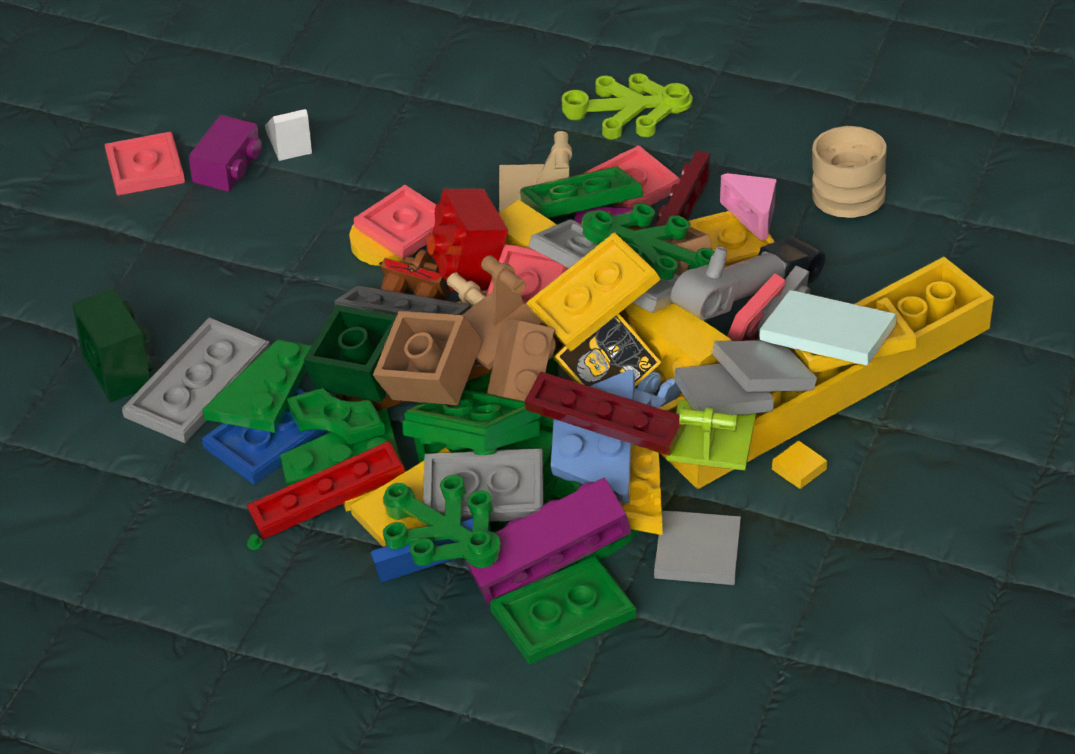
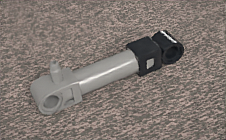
(714, 288)

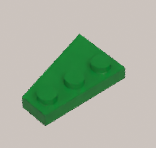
(329, 451)

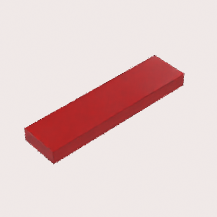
(326, 490)

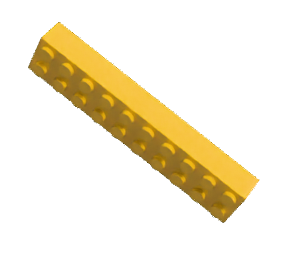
(939, 307)

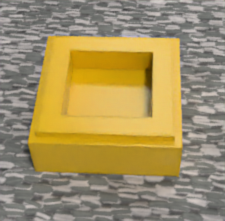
(799, 464)

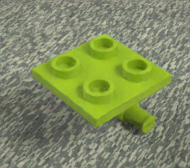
(713, 438)

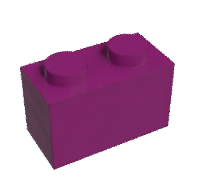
(225, 153)

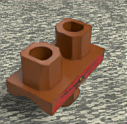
(415, 275)

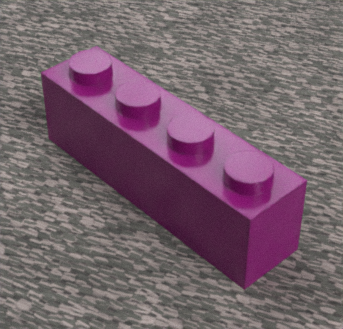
(553, 539)

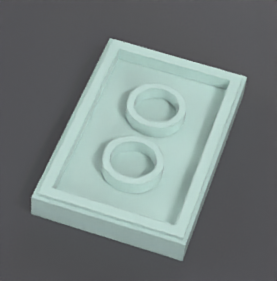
(828, 327)

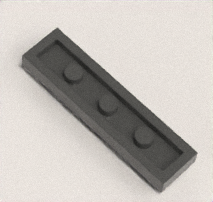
(392, 302)

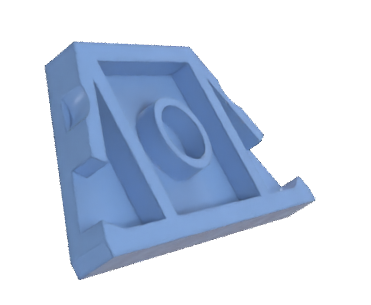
(591, 456)

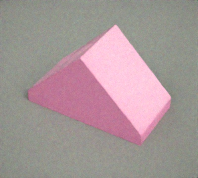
(750, 201)

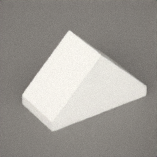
(290, 134)

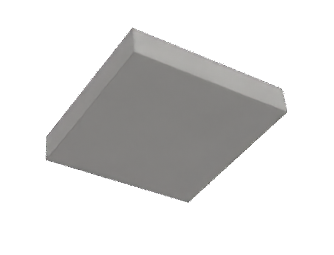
(763, 366)
(717, 389)
(698, 547)

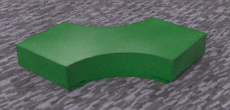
(348, 419)

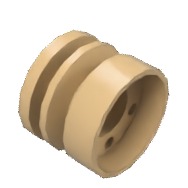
(849, 171)

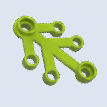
(666, 100)

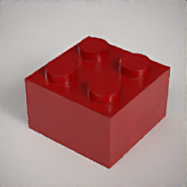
(466, 233)

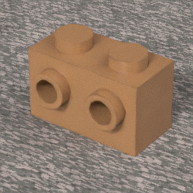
(520, 357)

